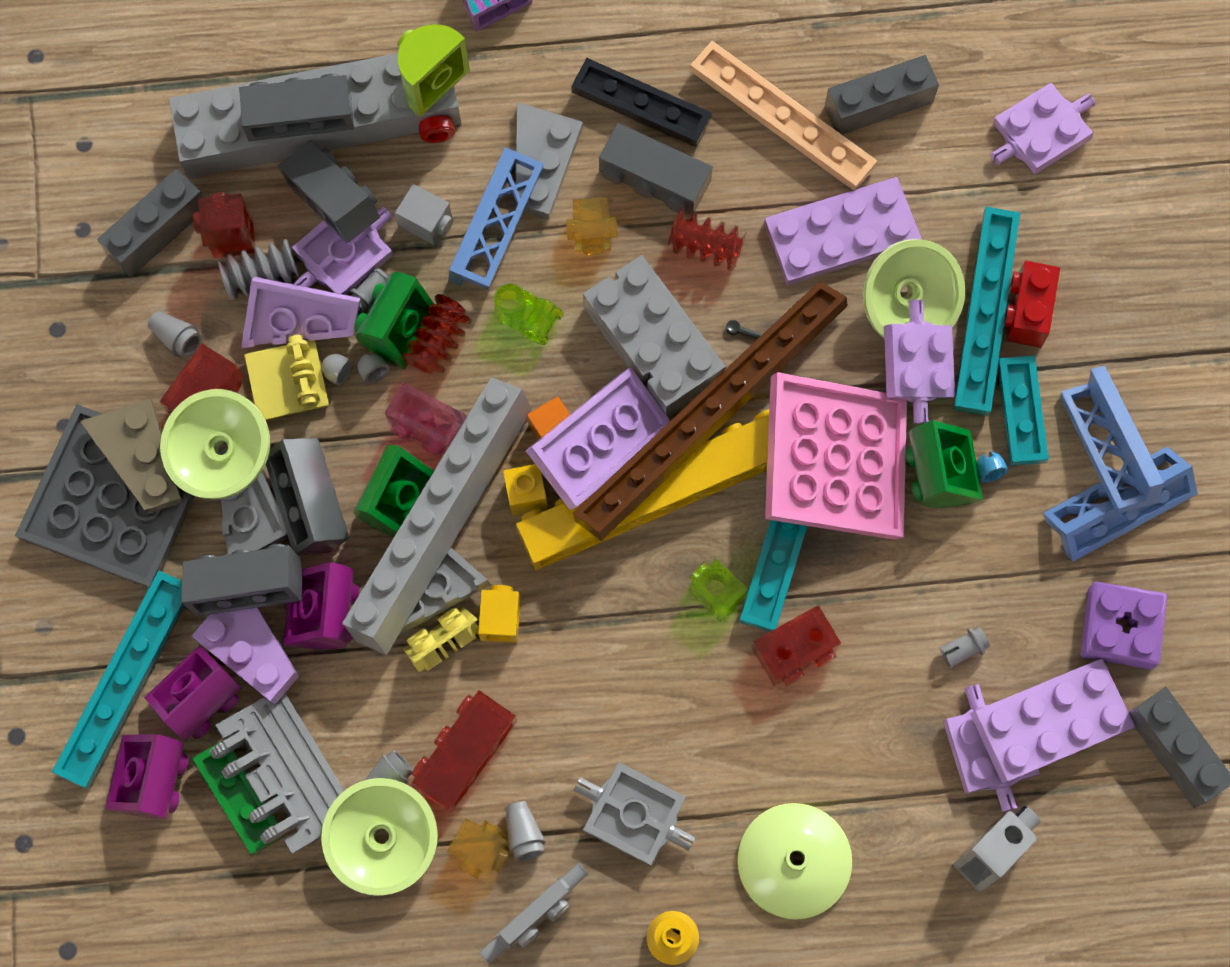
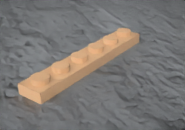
(783, 115)

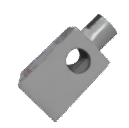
(998, 848)

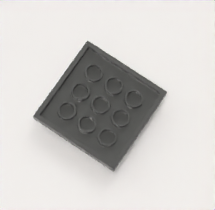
(93, 516)

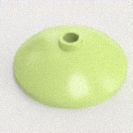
(929, 275)
(195, 434)
(351, 842)
(777, 883)

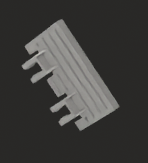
(287, 768)

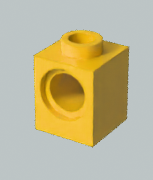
(525, 489)
(499, 614)

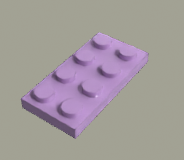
(840, 230)
(598, 438)
(1052, 720)

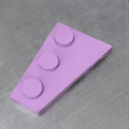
(286, 310)
(249, 649)

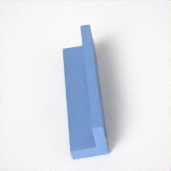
(483, 219)
(1126, 440)
(1101, 524)

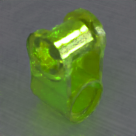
(533, 315)

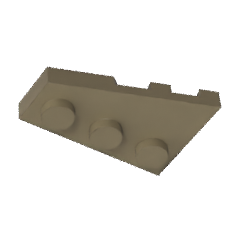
(132, 445)

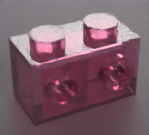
(423, 419)

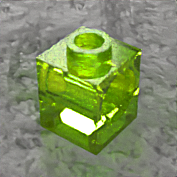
(720, 605)

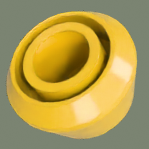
(684, 943)

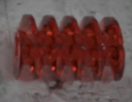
(706, 240)
(436, 335)

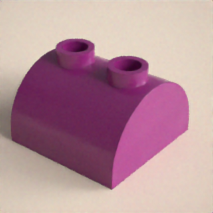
(325, 603)
(193, 695)
(146, 776)

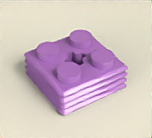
(1105, 639)

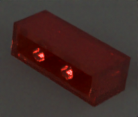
(463, 750)

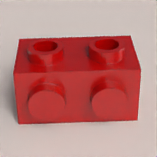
(1033, 303)

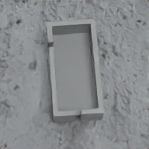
(653, 335)

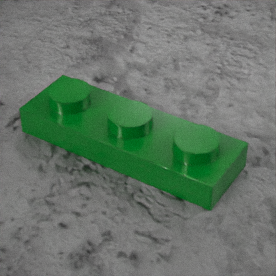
(235, 799)

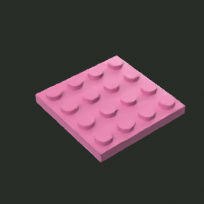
(836, 457)

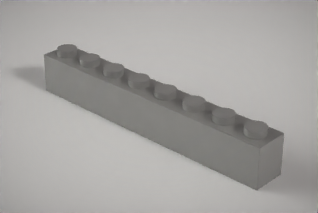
(437, 516)

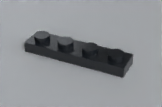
(641, 102)

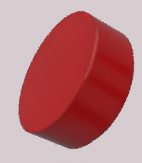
(436, 129)

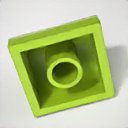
(430, 64)

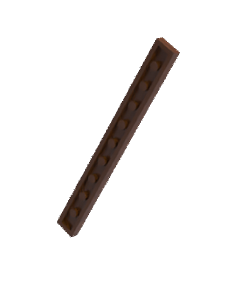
(709, 411)

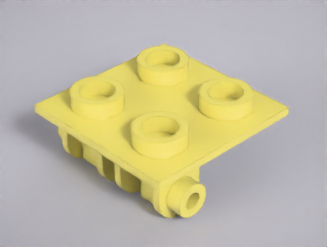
(287, 378)
(454, 624)

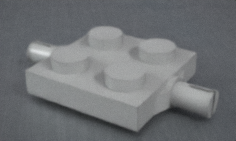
(634, 814)
(548, 905)

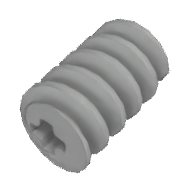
(263, 266)

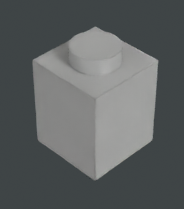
(424, 215)

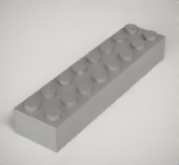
(214, 141)

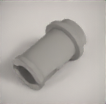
(365, 290)
(965, 647)

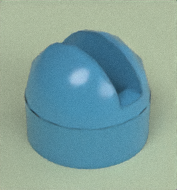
(991, 468)

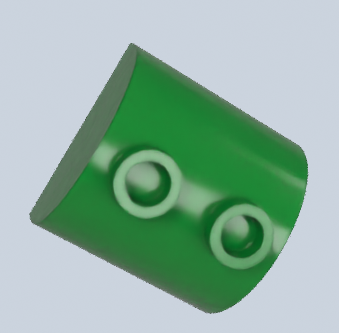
(393, 317)
(943, 465)
(392, 490)

